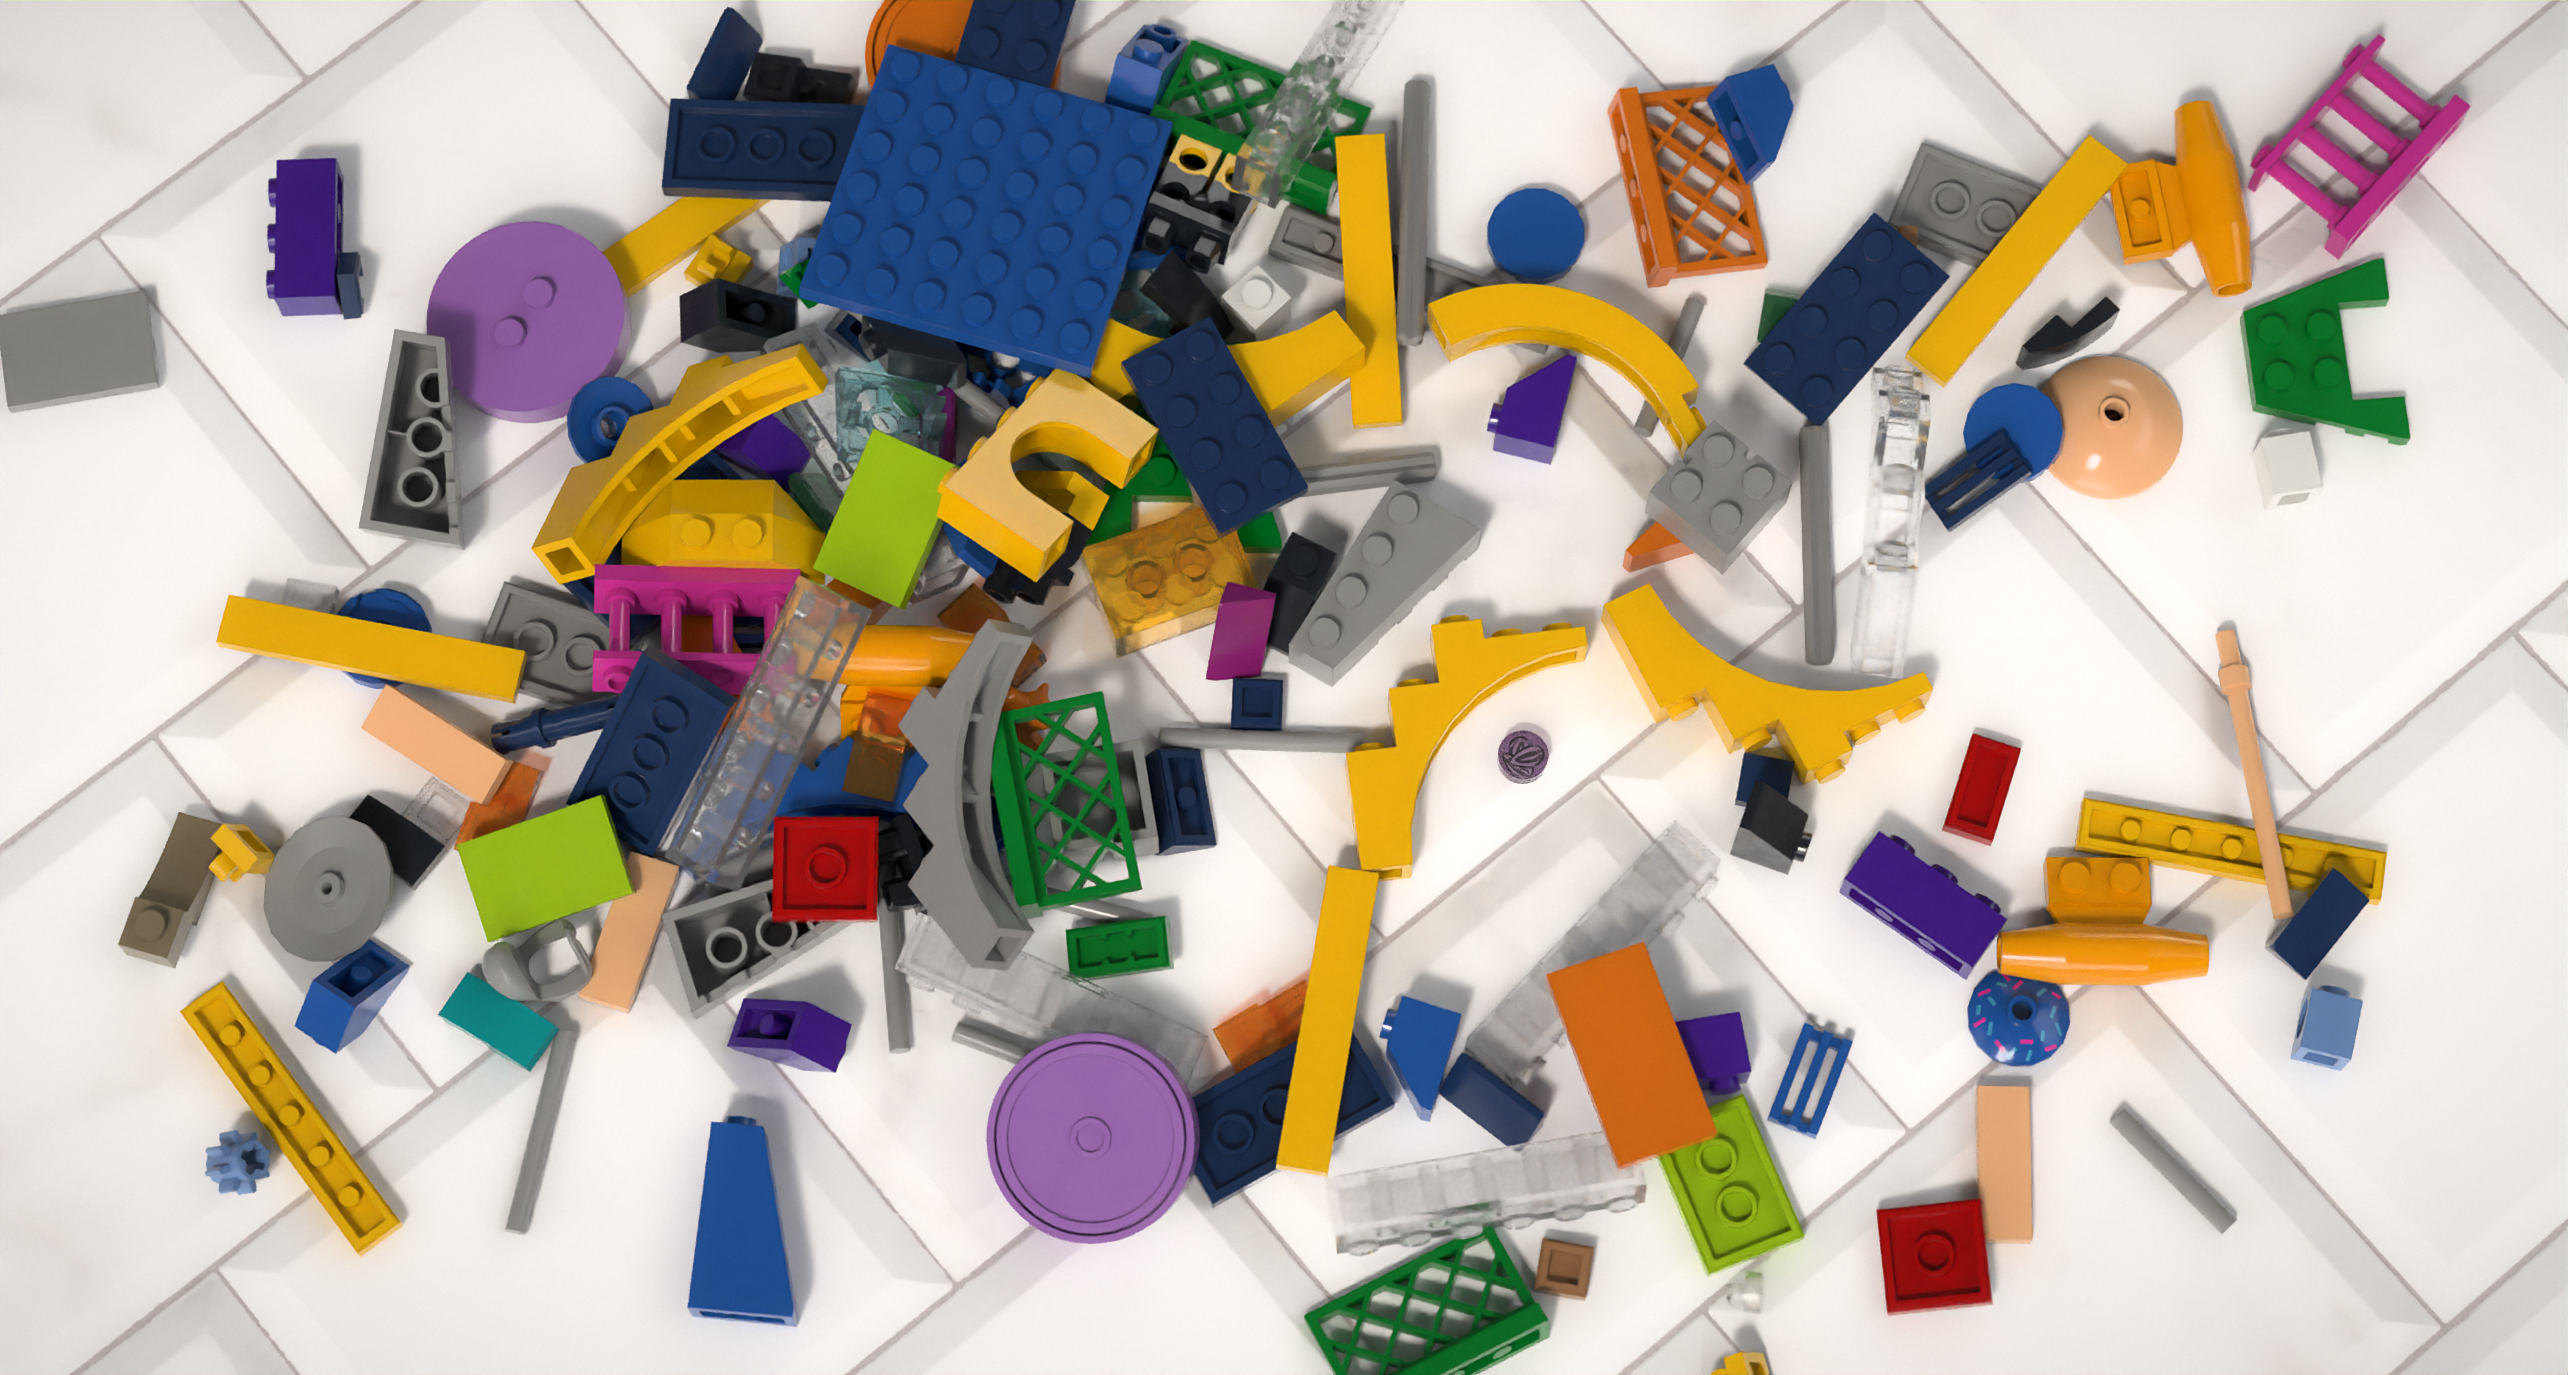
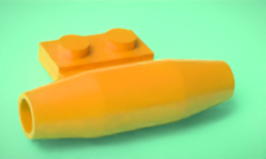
(2196, 201)
(897, 664)
(2100, 930)

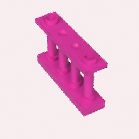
(2374, 188)
(679, 592)

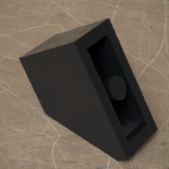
(733, 317)
(913, 353)
(1298, 581)
(1771, 830)

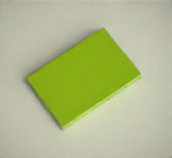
(886, 520)
(546, 868)
(1731, 1192)

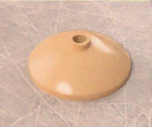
(2114, 456)

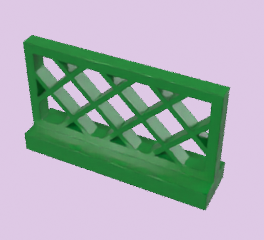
(1312, 186)
(1017, 817)
(1465, 1355)

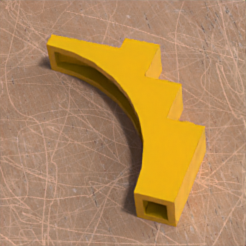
(1281, 371)
(659, 445)
(1745, 709)
(1422, 716)

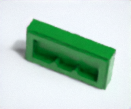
(1120, 948)

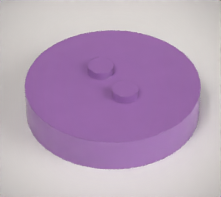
(529, 319)
(1093, 1137)

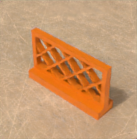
(1647, 196)

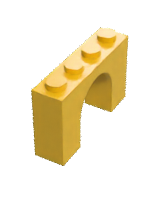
(1058, 417)

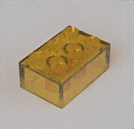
(1163, 579)

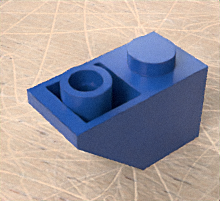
(1145, 68)

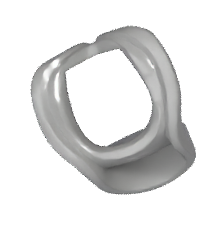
(508, 967)

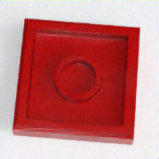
(825, 869)
(1934, 1257)

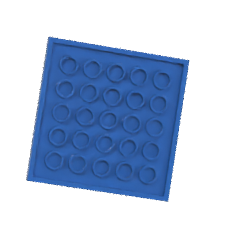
(987, 210)

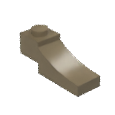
(173, 893)

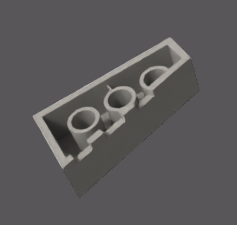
(414, 456)
(1386, 572)
(735, 943)

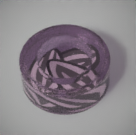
(1522, 757)

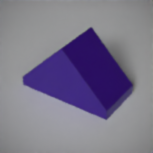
(766, 451)

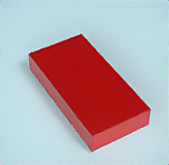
(1981, 789)

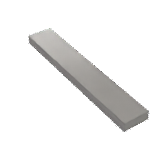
(1318, 247)

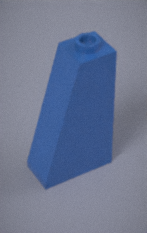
(740, 1237)

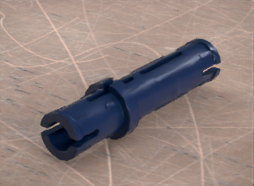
(546, 727)

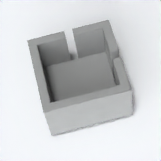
(1718, 497)
(1102, 818)

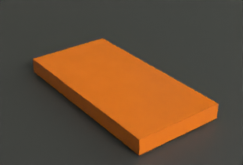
(1631, 1056)

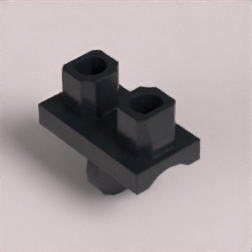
(902, 845)

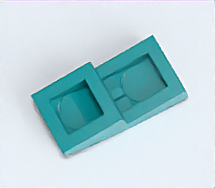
(498, 1022)

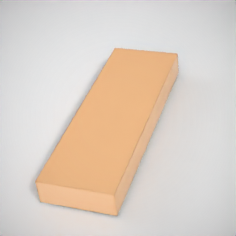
(437, 745)
(630, 934)
(2004, 1162)

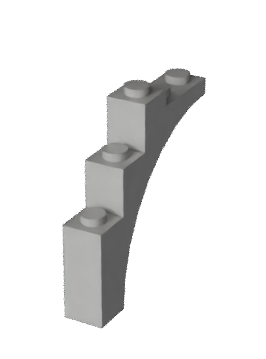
(951, 800)

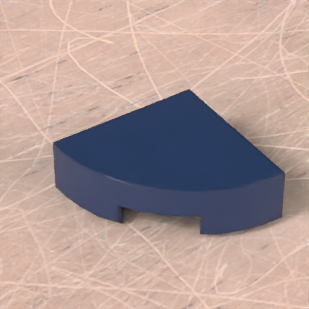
(349, 286)

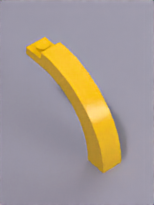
(1579, 323)

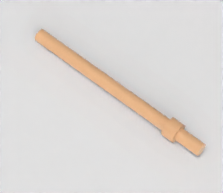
(2235, 683)

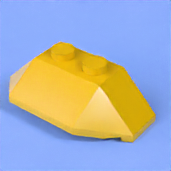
(724, 527)

